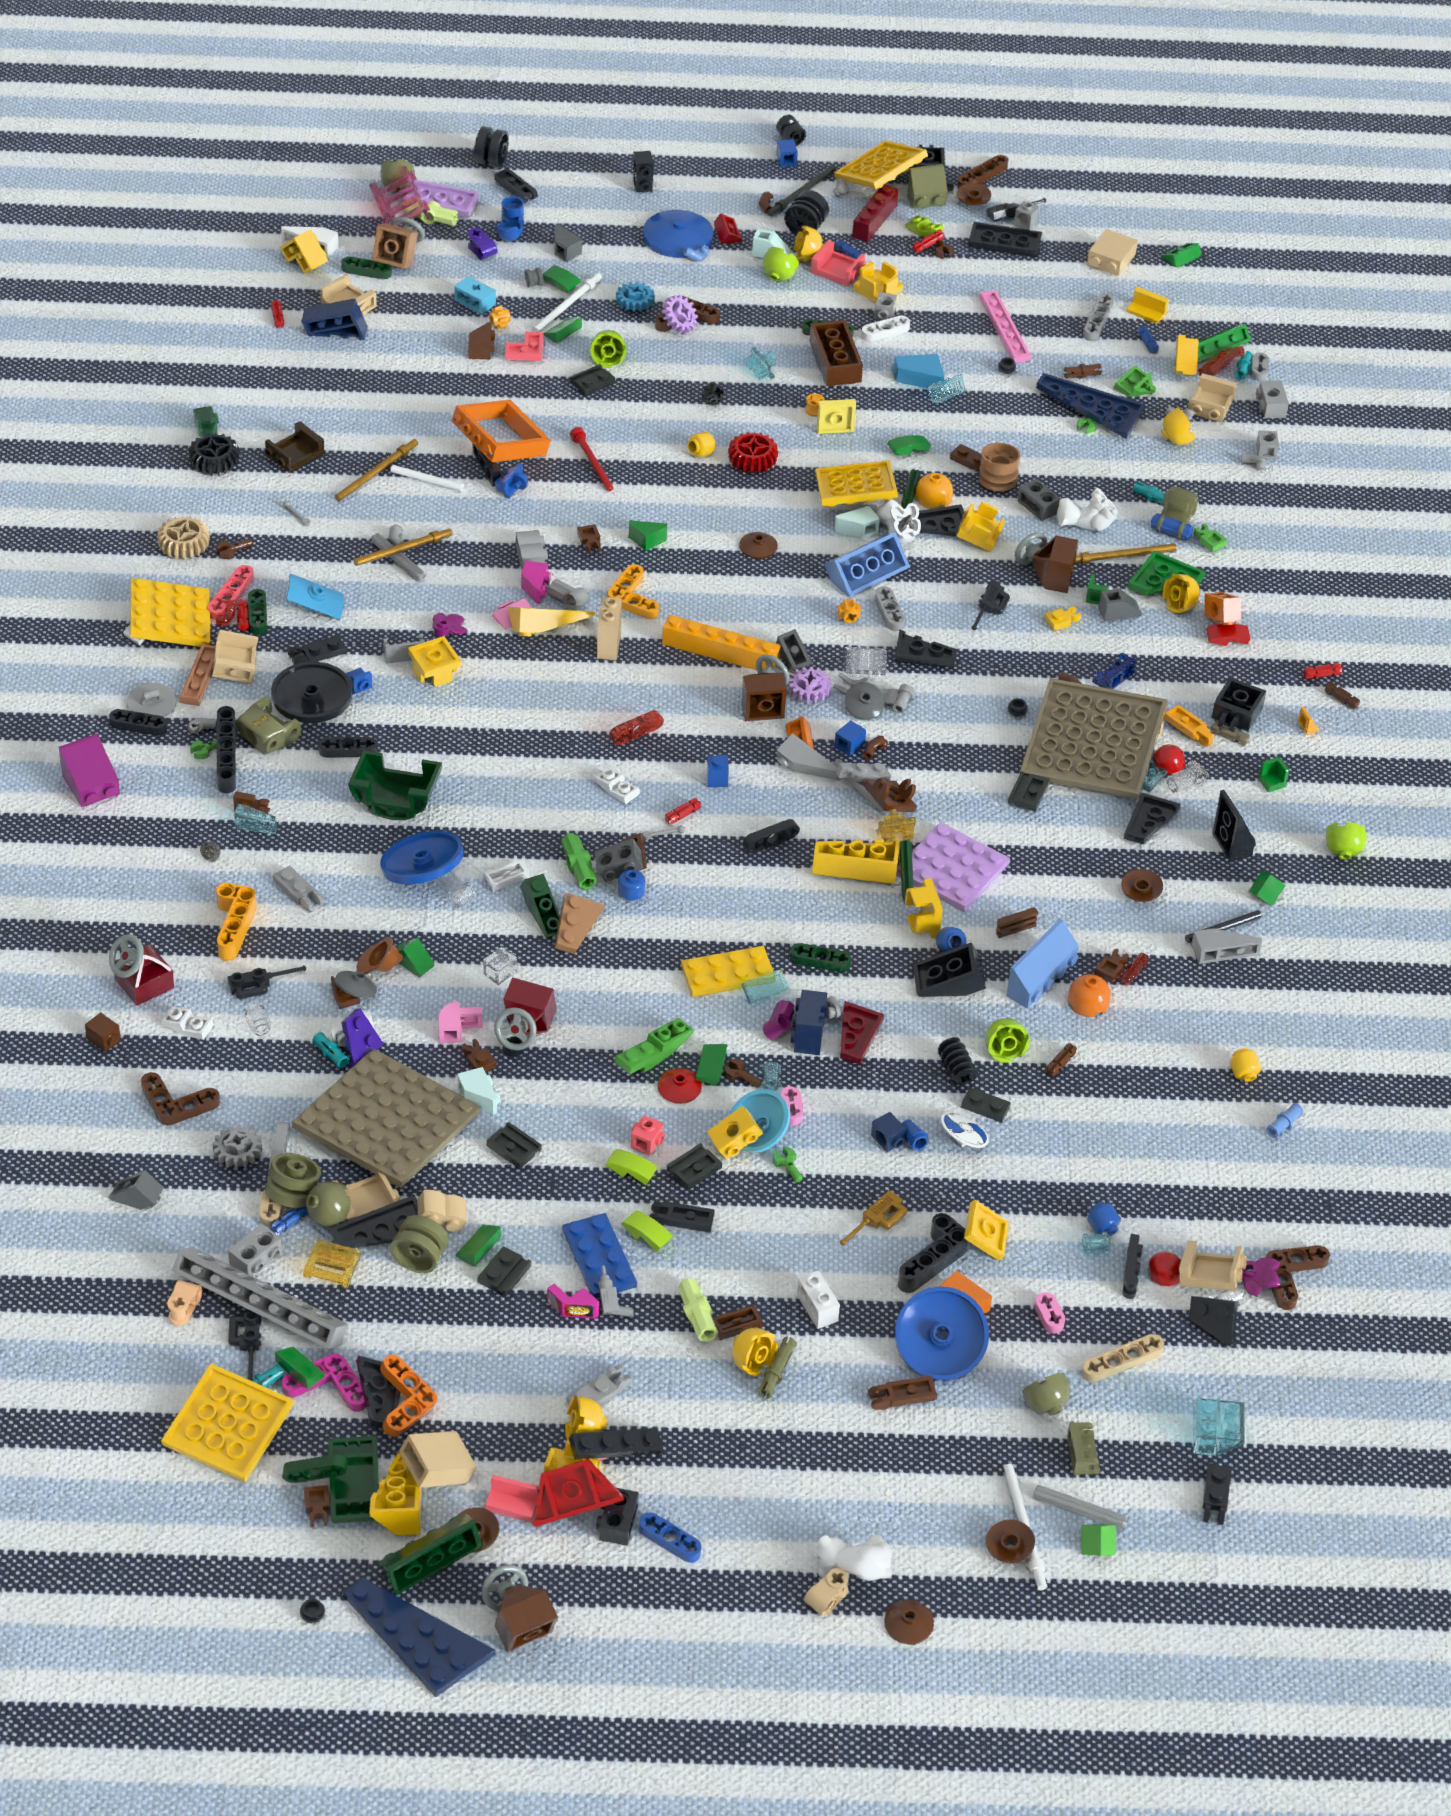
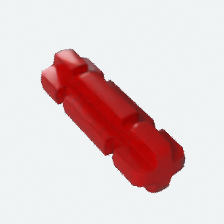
(928, 241)
(277, 313)
(242, 615)
(1322, 671)
(682, 811)

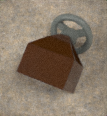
(1051, 560)
(766, 691)
(524, 1610)

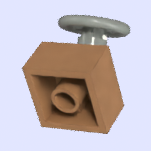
(397, 244)

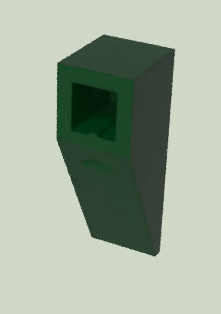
(541, 904)

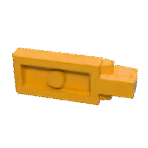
(1189, 725)

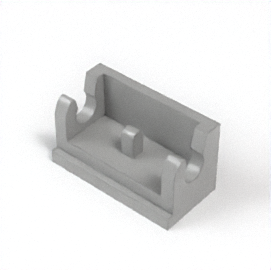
(399, 652)

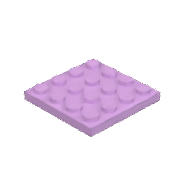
(956, 864)

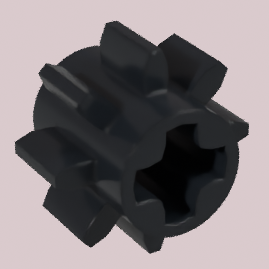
(713, 393)

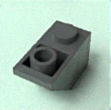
(566, 244)
(1117, 605)

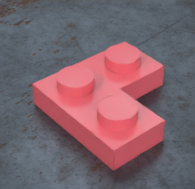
(529, 350)

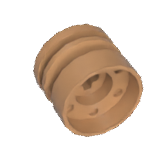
(999, 466)

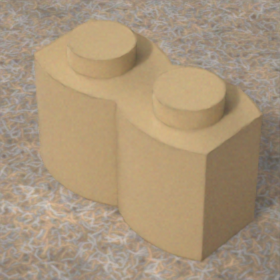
(444, 1209)

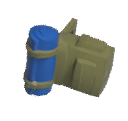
(1177, 512)

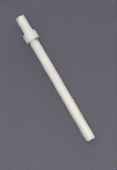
(587, 285)
(1035, 1565)

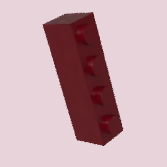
(875, 213)

